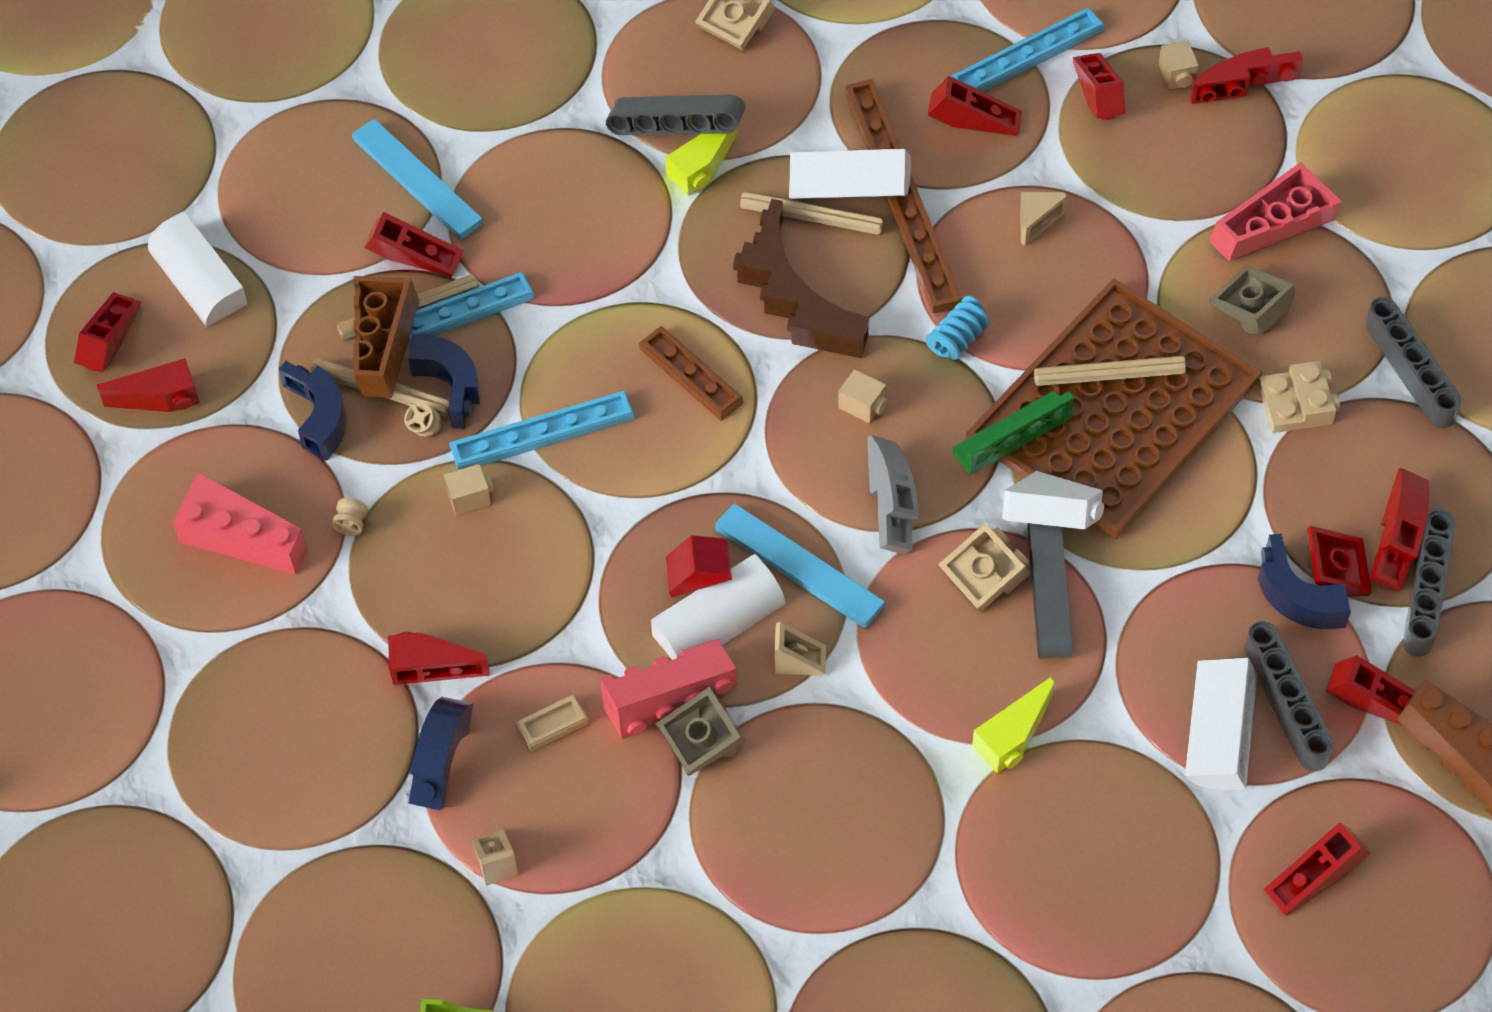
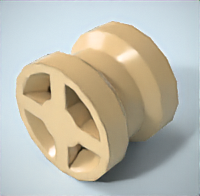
(416, 417)
(349, 516)

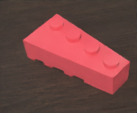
(1276, 213)

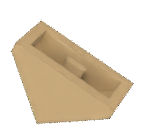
(1039, 212)
(798, 652)
(495, 857)

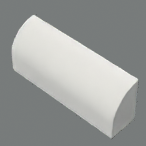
(849, 173)
(196, 269)
(720, 609)
(1221, 724)

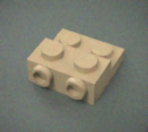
(735, 19)
(1299, 397)
(985, 566)

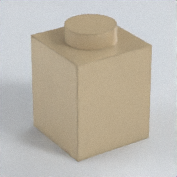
(1178, 65)
(862, 396)
(468, 489)

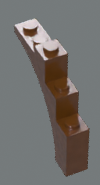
(812, 319)

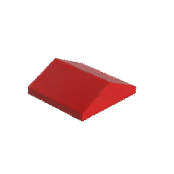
(1339, 560)
(698, 564)

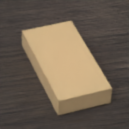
(552, 723)

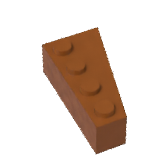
(382, 329)
(1454, 735)

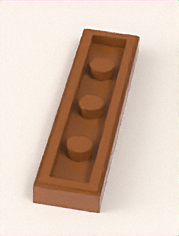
(691, 373)

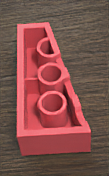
(237, 527)
(654, 692)

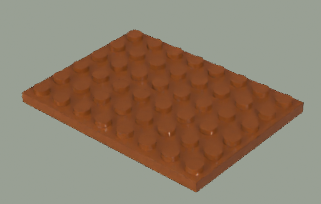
(1129, 430)

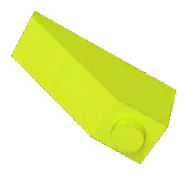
(698, 160)
(1008, 733)

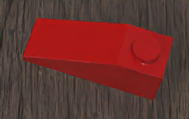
(1100, 86)
(972, 109)
(412, 246)
(105, 332)
(154, 389)
(428, 659)
(1368, 688)
(1317, 868)

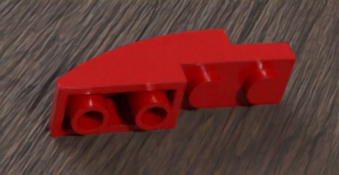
(1239, 72)
(1403, 530)

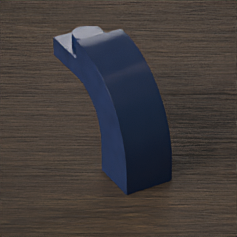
(447, 361)
(327, 422)
(1295, 599)
(438, 740)

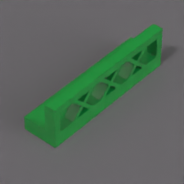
(1014, 431)

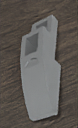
(896, 492)

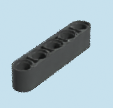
(675, 115)
(1413, 362)
(1049, 591)
(1426, 594)
(1288, 709)

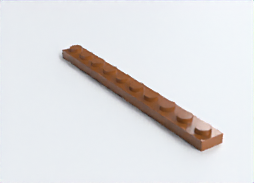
(908, 209)

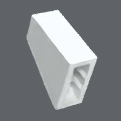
(1052, 502)

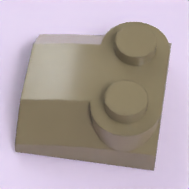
(1254, 299)
(701, 732)

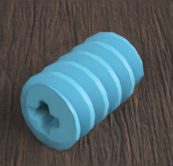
(958, 329)

